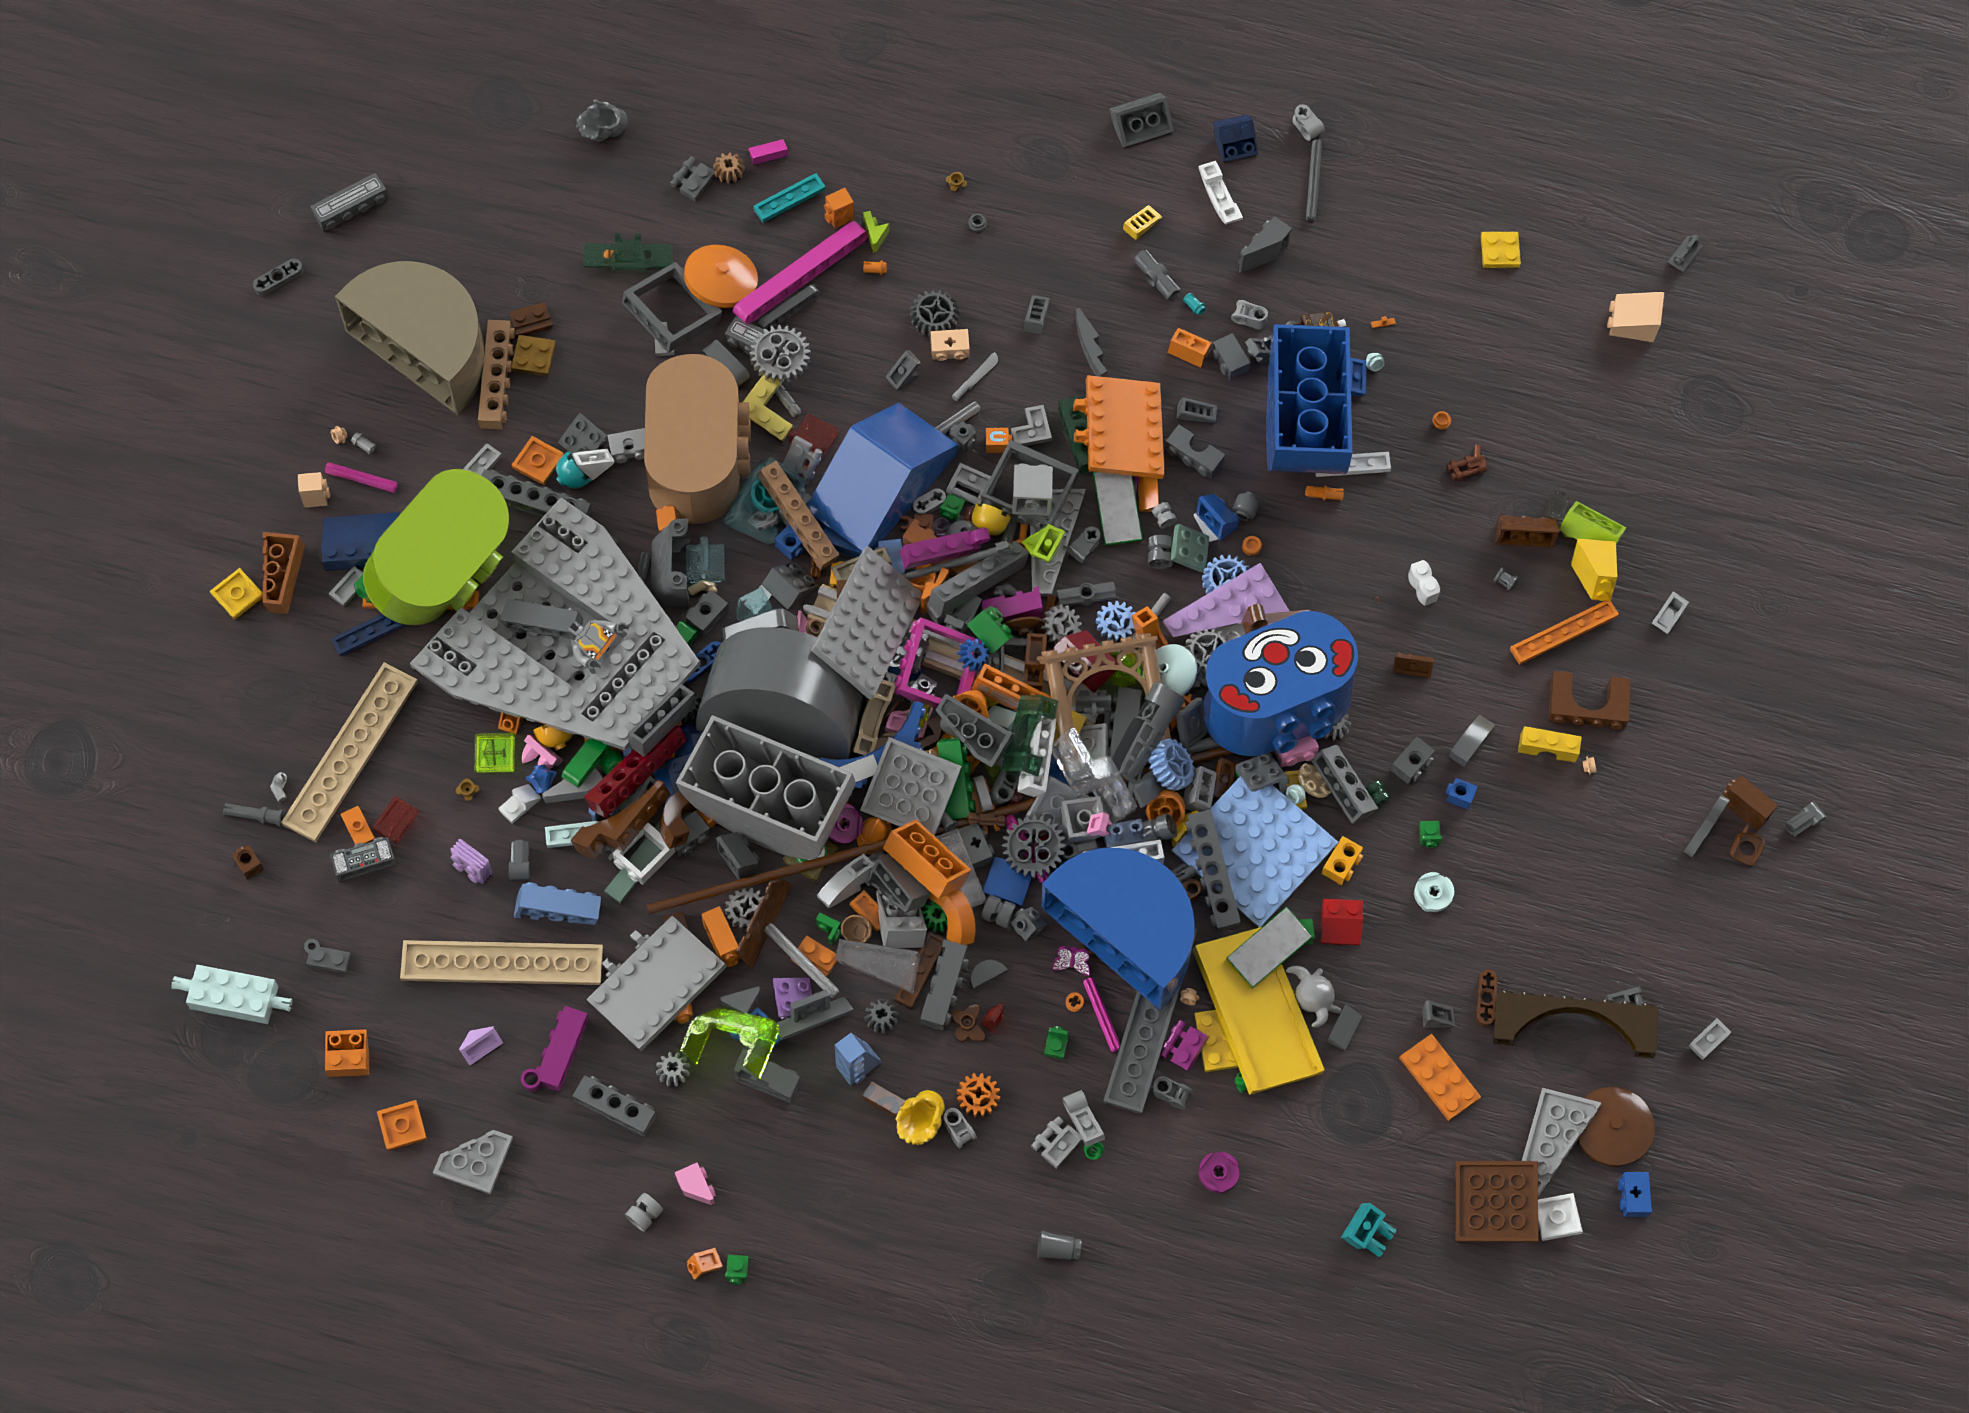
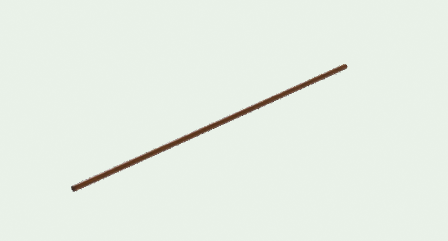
(858, 851)

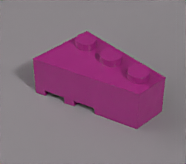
(1018, 606)

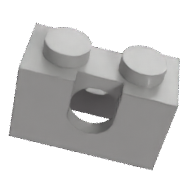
(620, 441)

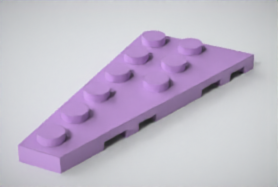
(1227, 604)

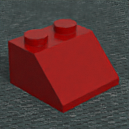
(1341, 921)

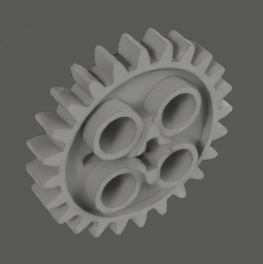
(794, 360)

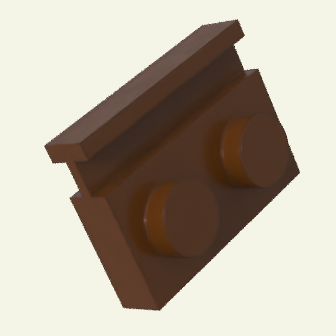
(530, 319)

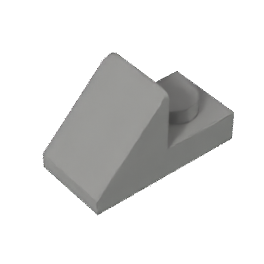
(1670, 612)

